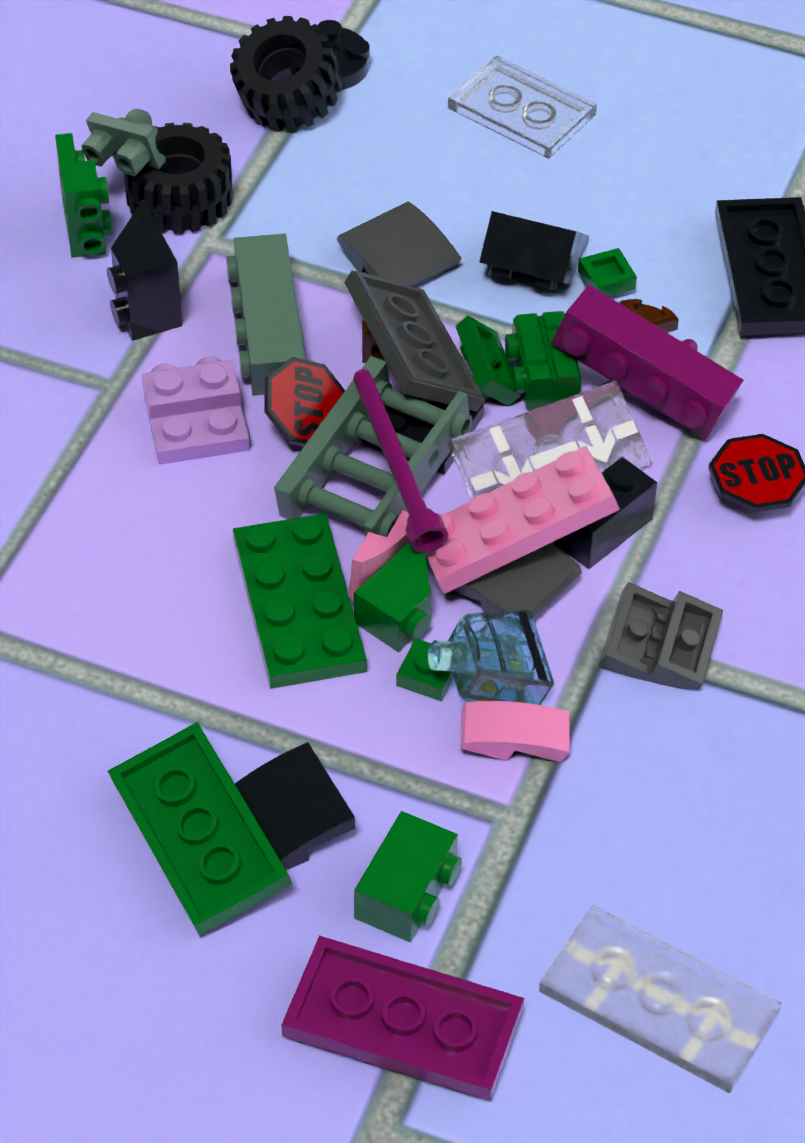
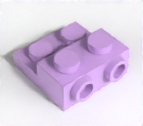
(195, 410)

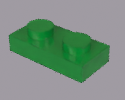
(487, 360)

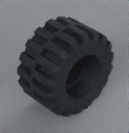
(281, 47)
(190, 185)

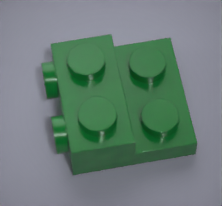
(82, 199)

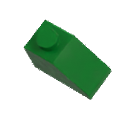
(396, 600)

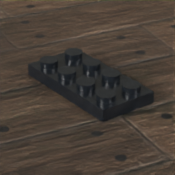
(765, 262)

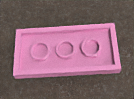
(521, 518)

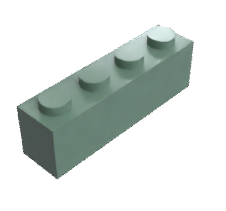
(266, 305)

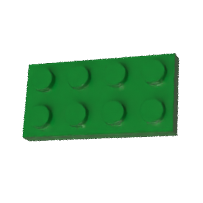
(299, 601)
(199, 828)

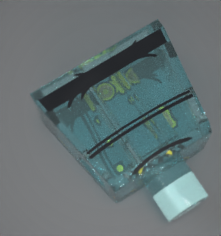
(495, 658)

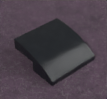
(296, 804)

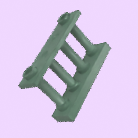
(348, 423)

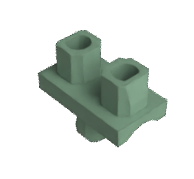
(125, 139)

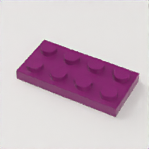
(403, 1017)

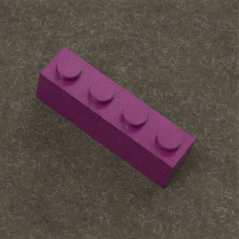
(646, 361)

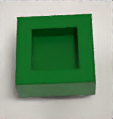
(608, 272)
(417, 675)

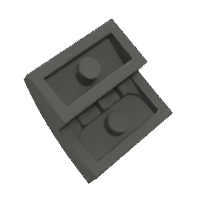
(400, 246)
(525, 582)
(661, 638)

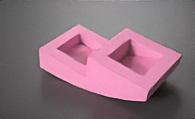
(376, 552)
(508, 726)

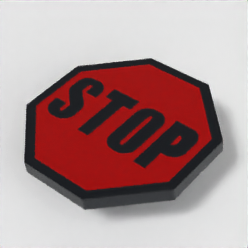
(300, 398)
(758, 472)

